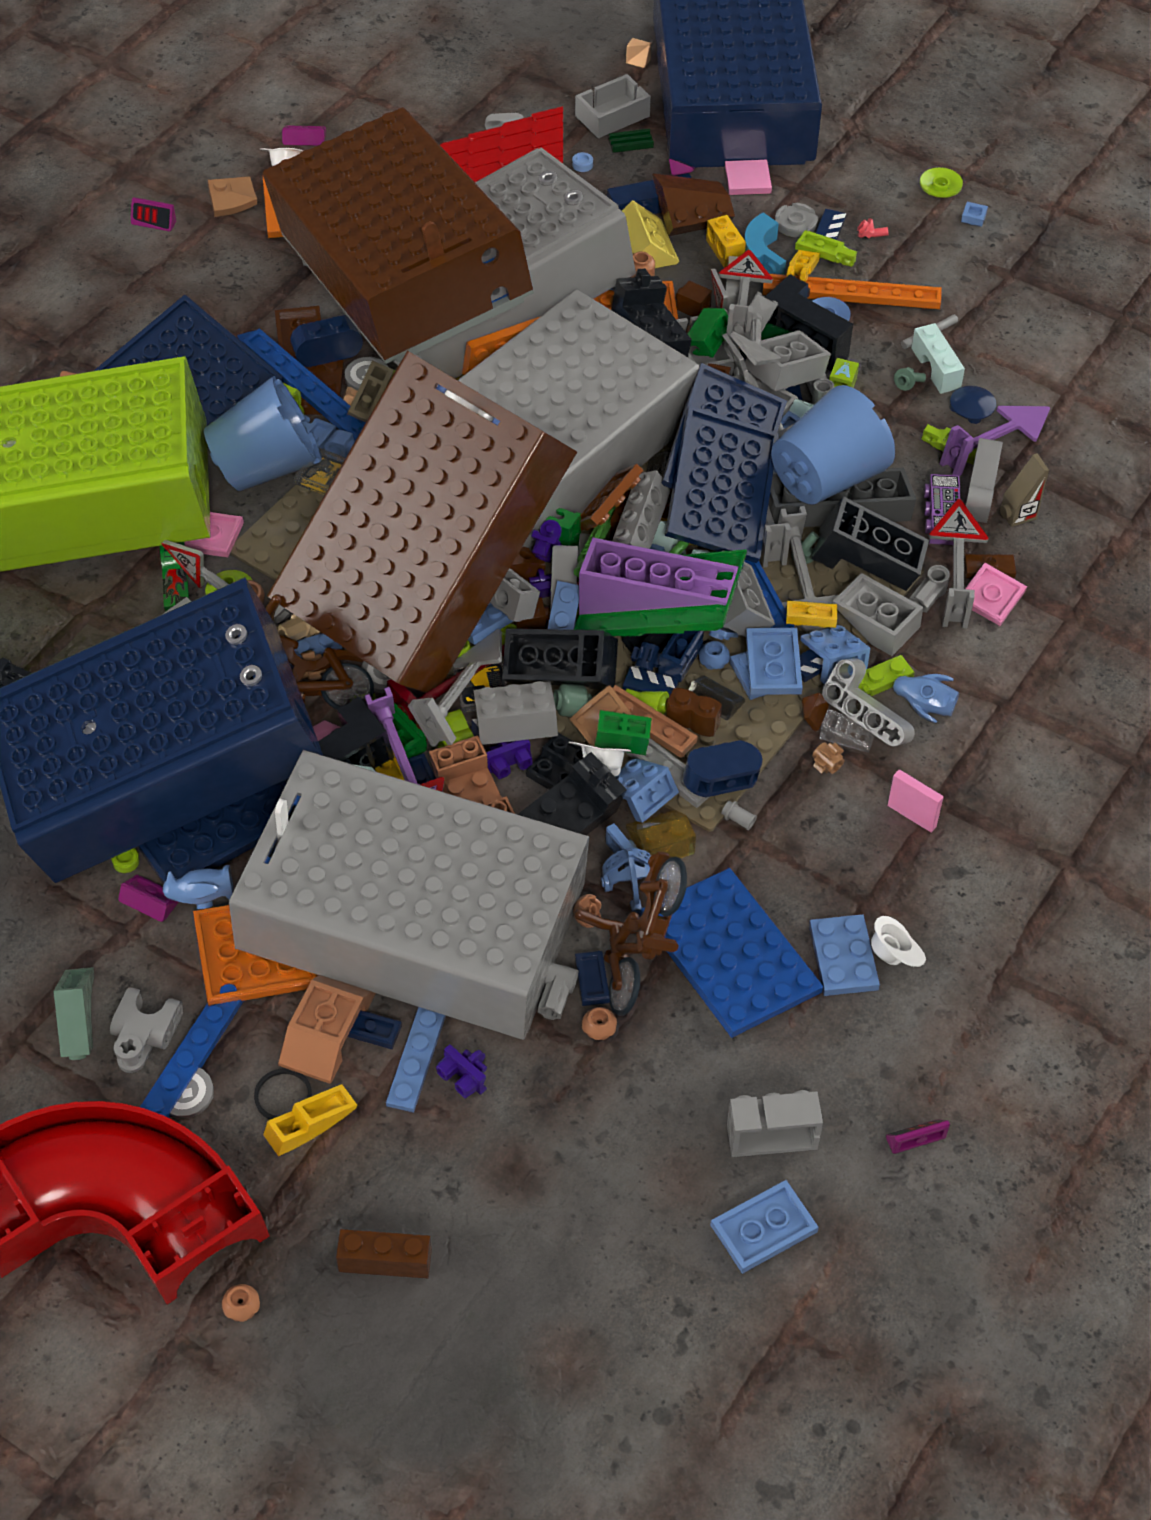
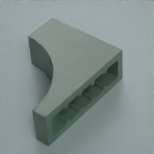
(74, 1012)

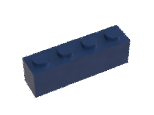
(642, 193)

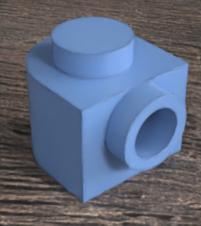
(340, 443)

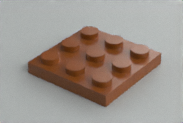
(610, 497)

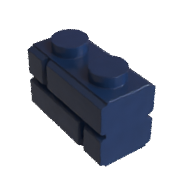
(680, 654)

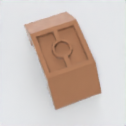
(467, 773)
(321, 1027)

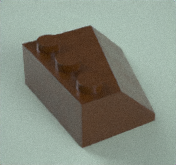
(690, 202)

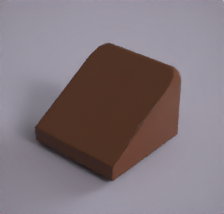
(815, 710)

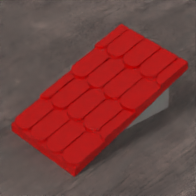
(497, 147)

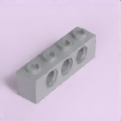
(643, 511)
(516, 597)

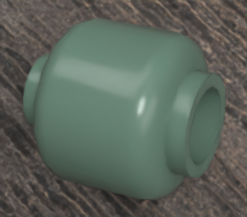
(570, 699)

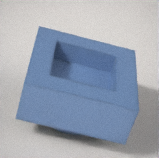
(974, 214)

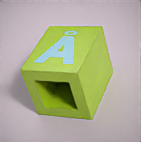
(844, 373)

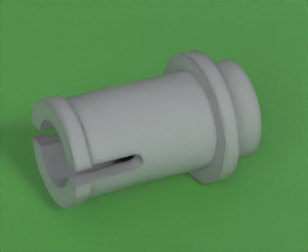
(739, 815)

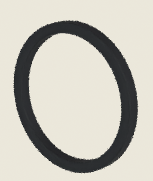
(269, 1075)

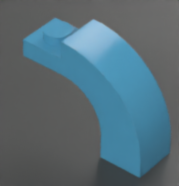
(760, 234)

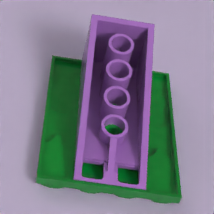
(655, 591)

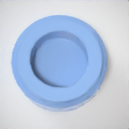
(582, 162)

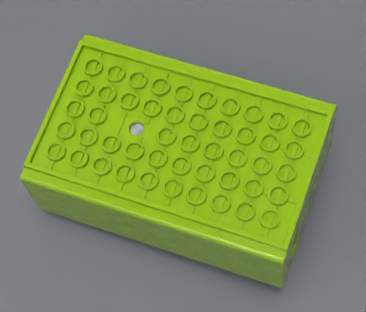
(102, 464)

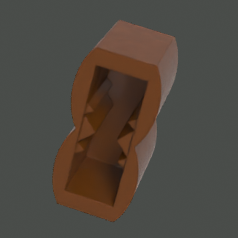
(695, 712)

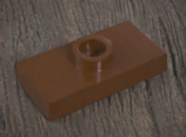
(1003, 563)

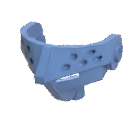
(631, 873)

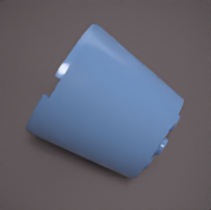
(261, 438)
(833, 446)

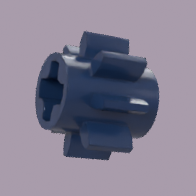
(646, 656)

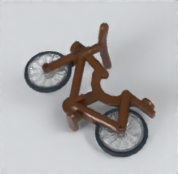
(339, 683)
(664, 892)

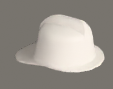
(280, 154)
(610, 757)
(894, 944)

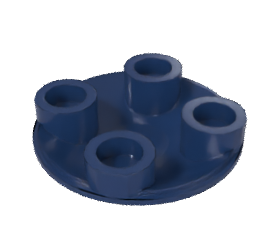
(973, 403)

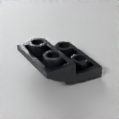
(554, 762)

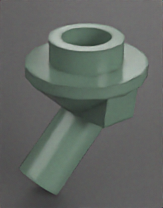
(906, 378)
(806, 546)

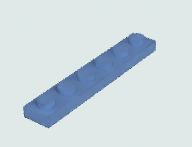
(415, 1060)

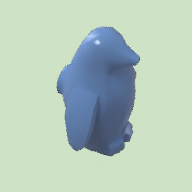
(927, 694)
(200, 886)

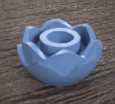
(714, 655)

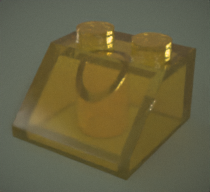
(664, 833)

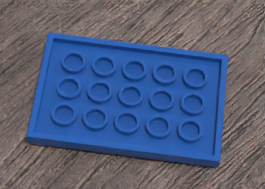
(737, 955)

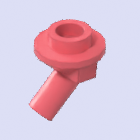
(866, 229)

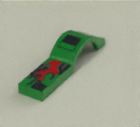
(174, 580)

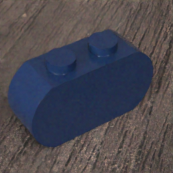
(326, 341)
(722, 768)

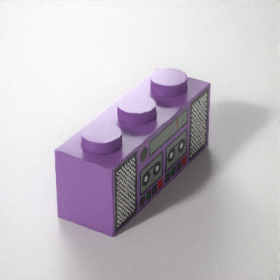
(941, 495)

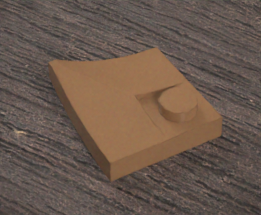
(231, 195)
(587, 717)

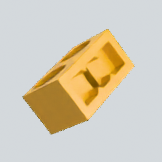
(724, 239)

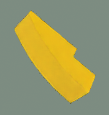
(308, 1119)

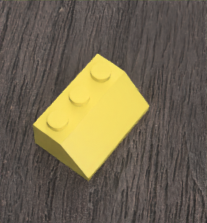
(649, 235)

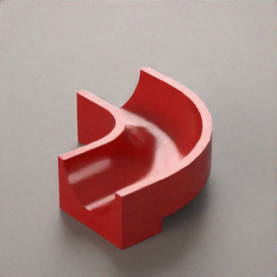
(120, 1177)

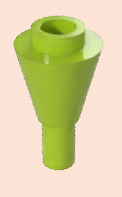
(654, 699)

